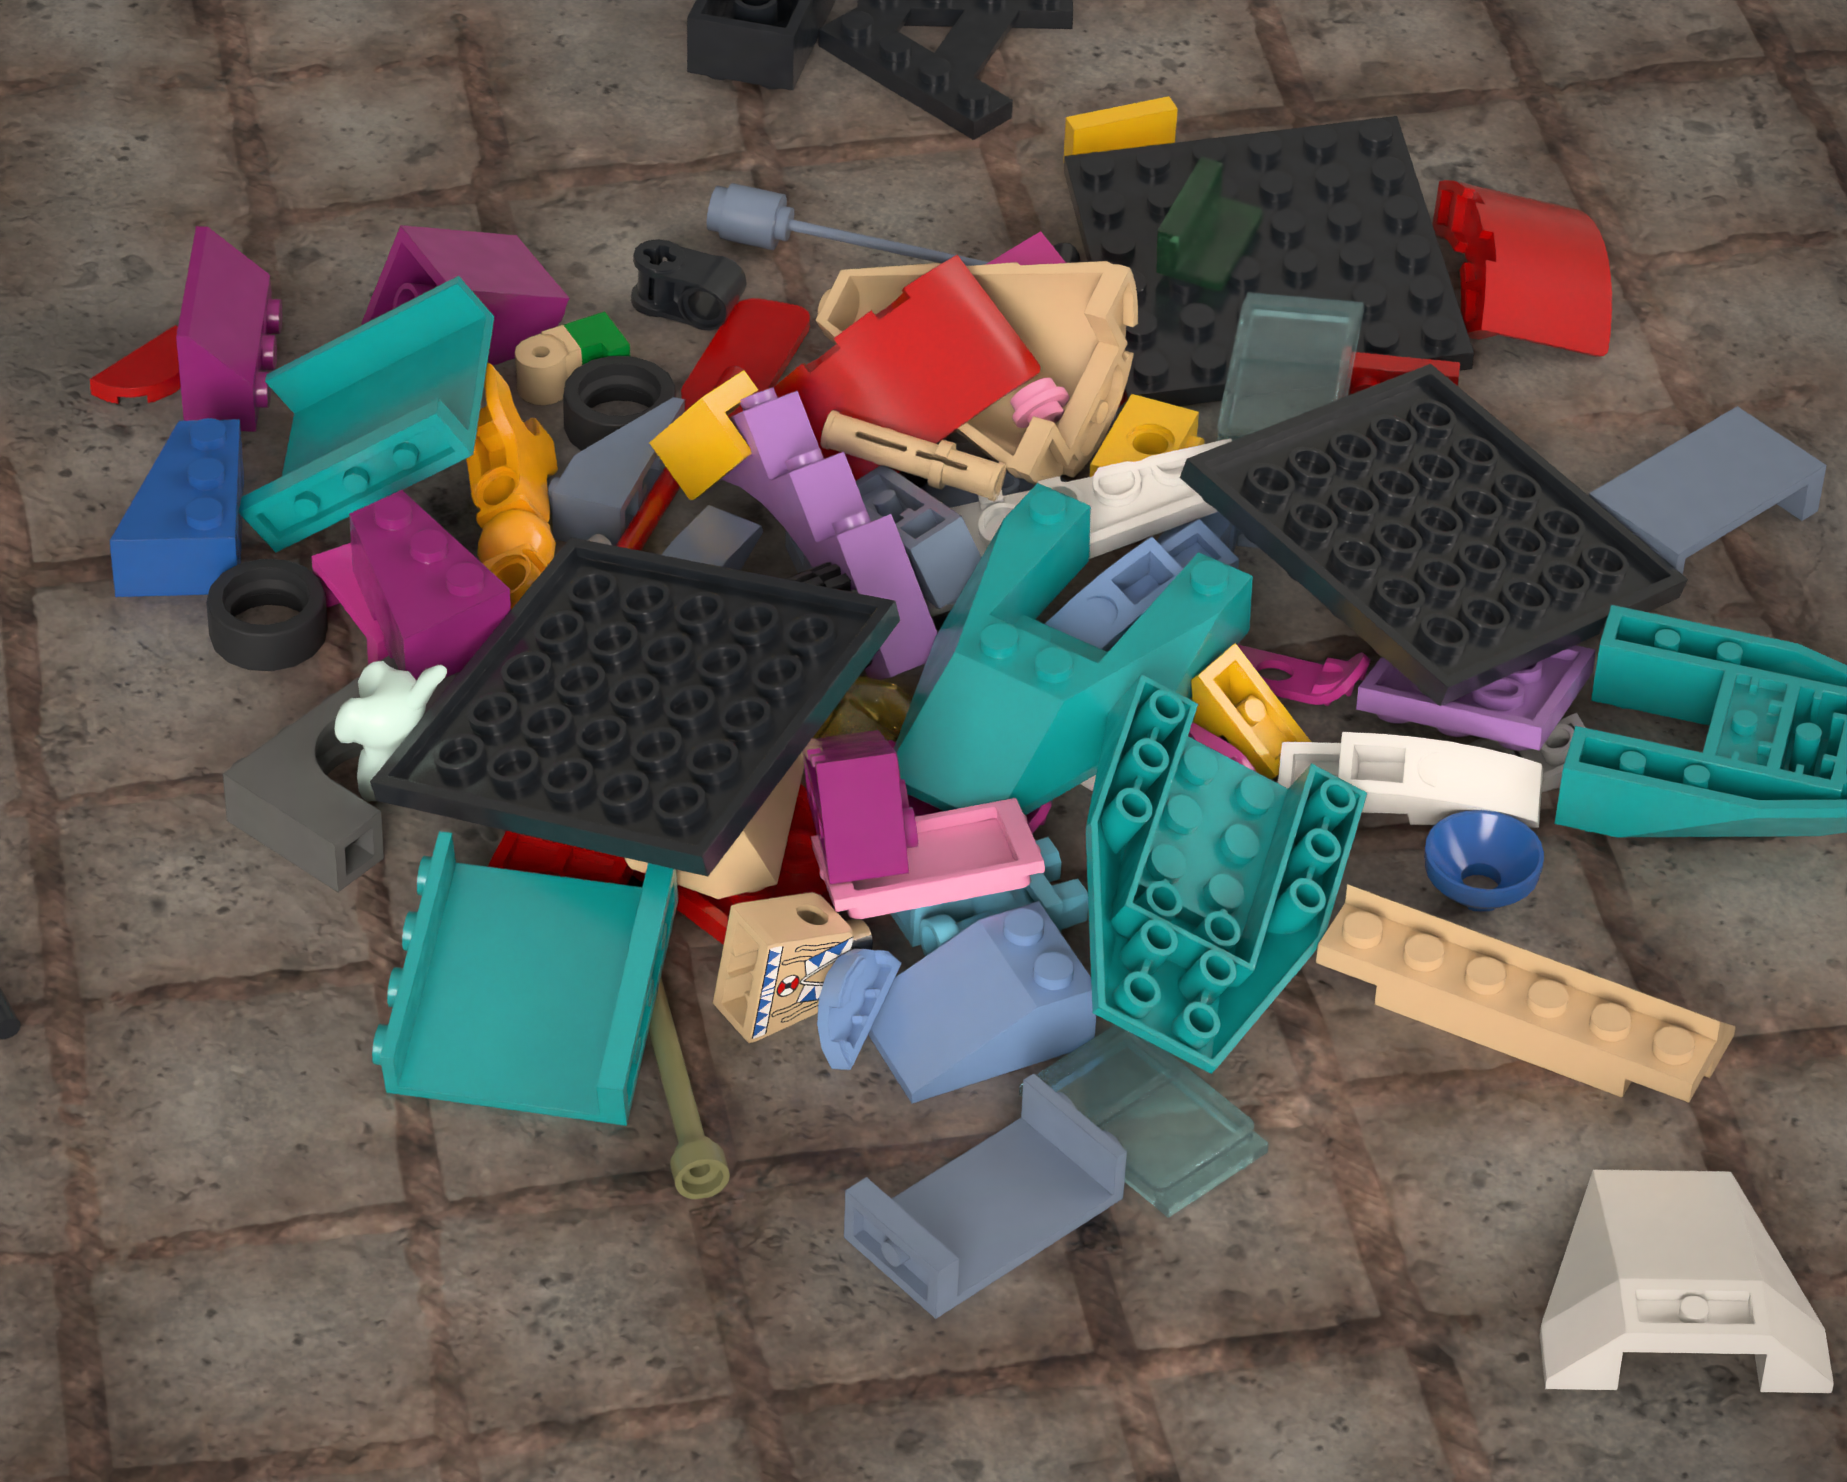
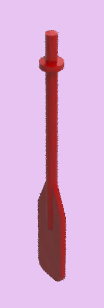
(755, 338)

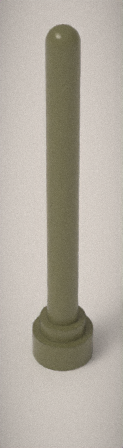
(697, 1162)

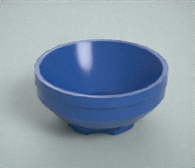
(1486, 846)

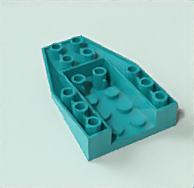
(1203, 878)

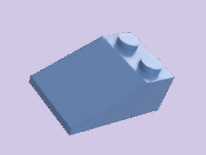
(985, 1005)

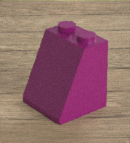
(492, 266)

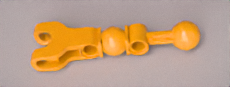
(511, 489)

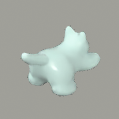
(384, 715)

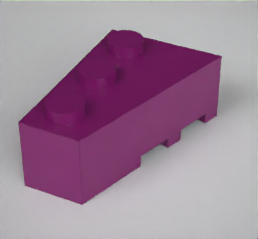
(423, 586)
(859, 806)

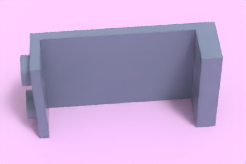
(1712, 485)
(990, 1203)

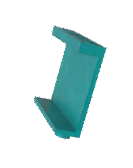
(376, 412)
(525, 988)

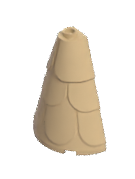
(1070, 323)

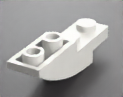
(1423, 776)

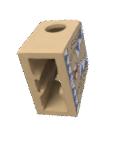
(779, 960)

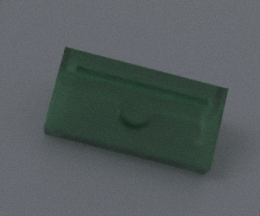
(1205, 231)

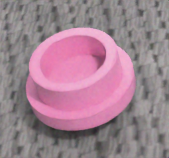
(1040, 400)

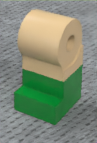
(552, 356)

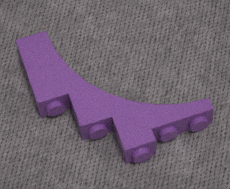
(829, 521)

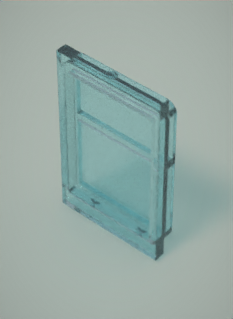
(1287, 360)
(1169, 1120)

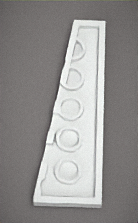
(1125, 500)

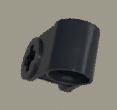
(686, 287)

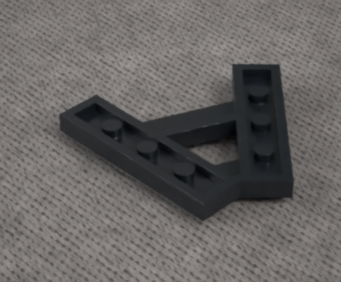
(943, 80)

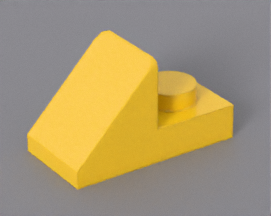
(1245, 710)

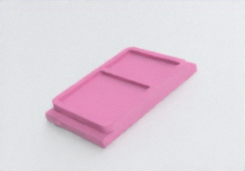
(957, 858)

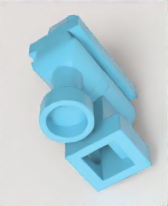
(1063, 902)

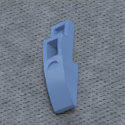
(1129, 586)

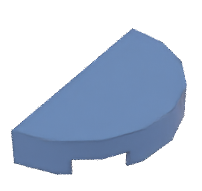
(851, 1002)

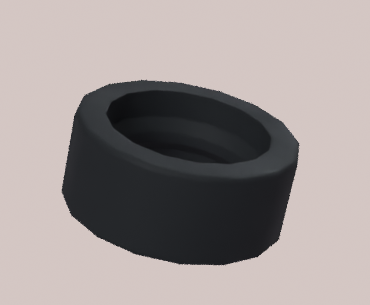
(607, 381)
(272, 645)

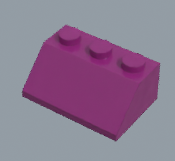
(226, 333)

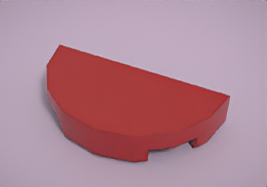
(144, 372)

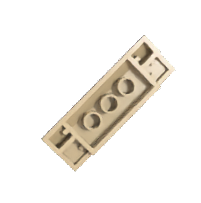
(1521, 1000)

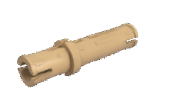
(912, 455)

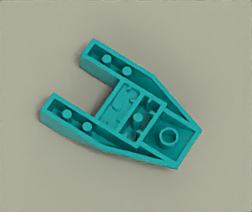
(1026, 706)
(1770, 748)

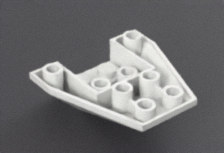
(1676, 1271)

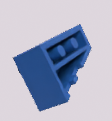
(184, 516)

